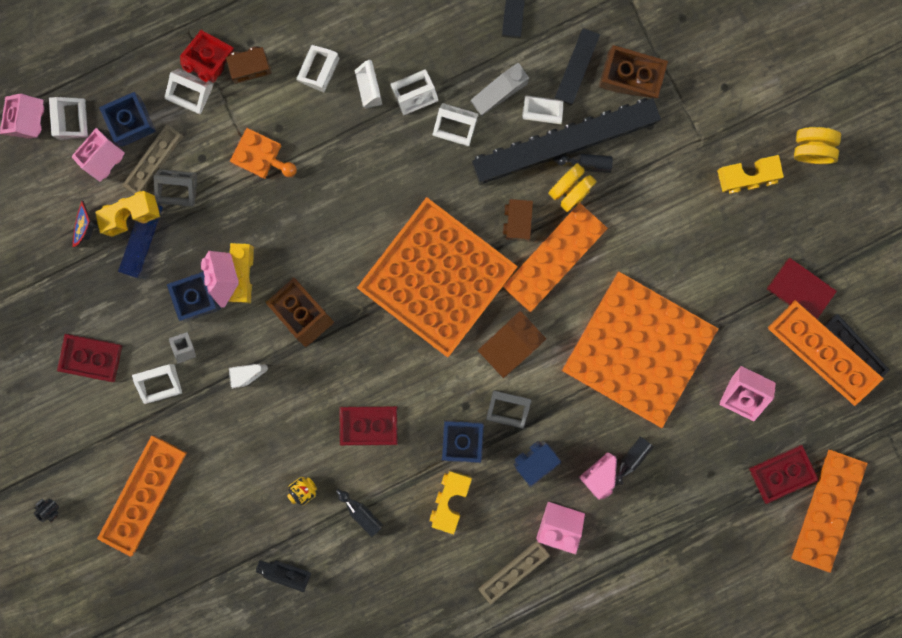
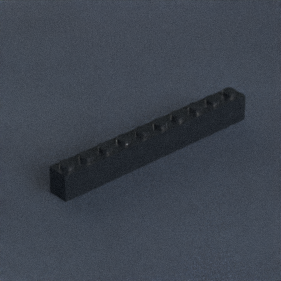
(565, 141)

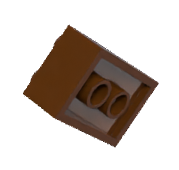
(632, 73)
(299, 312)
(512, 344)

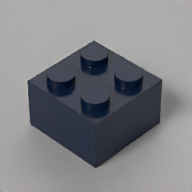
(127, 119)
(192, 297)
(462, 441)
(536, 462)

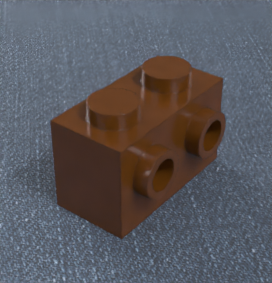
(248, 64)
(519, 220)

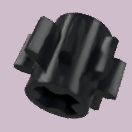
(46, 510)

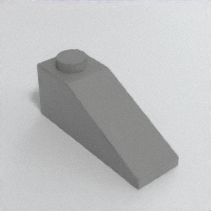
(500, 89)

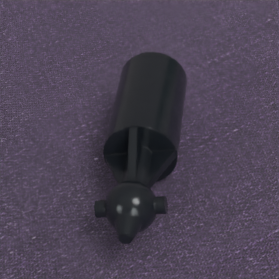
(589, 162)
(633, 459)
(361, 514)

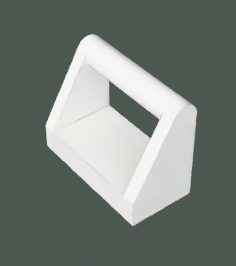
(326, 72)
(190, 81)
(368, 85)
(418, 98)
(543, 109)
(458, 115)
(57, 118)
(153, 373)
(246, 374)

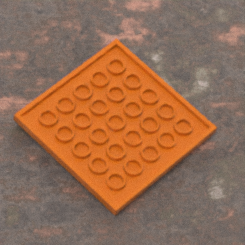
(437, 277)
(640, 349)

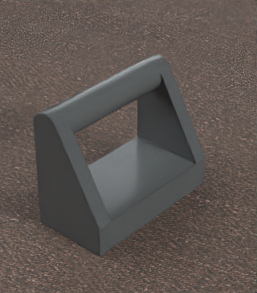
(175, 178)
(512, 399)

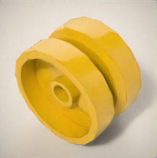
(817, 145)
(569, 185)

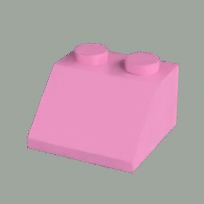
(22, 116)
(98, 155)
(219, 276)
(748, 393)
(601, 476)
(561, 527)

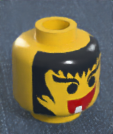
(302, 491)

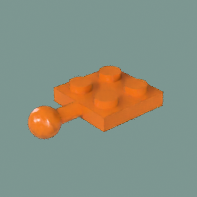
(258, 154)

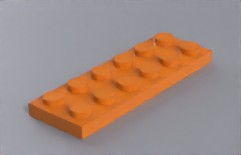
(555, 257)
(825, 353)
(142, 495)
(829, 511)

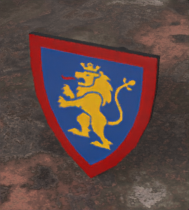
(83, 226)

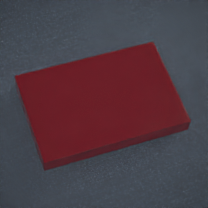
(799, 284)
(89, 358)
(368, 425)
(783, 474)

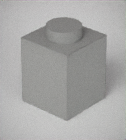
(182, 347)

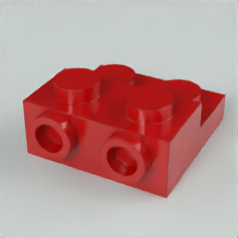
(205, 56)

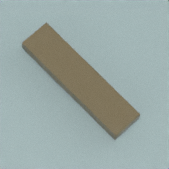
(153, 159)
(514, 572)

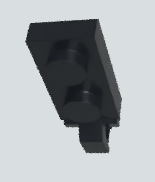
(284, 574)

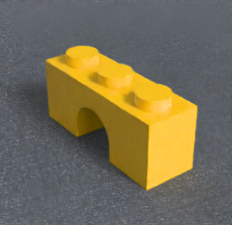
(767, 171)
(113, 217)
(242, 259)
(454, 484)

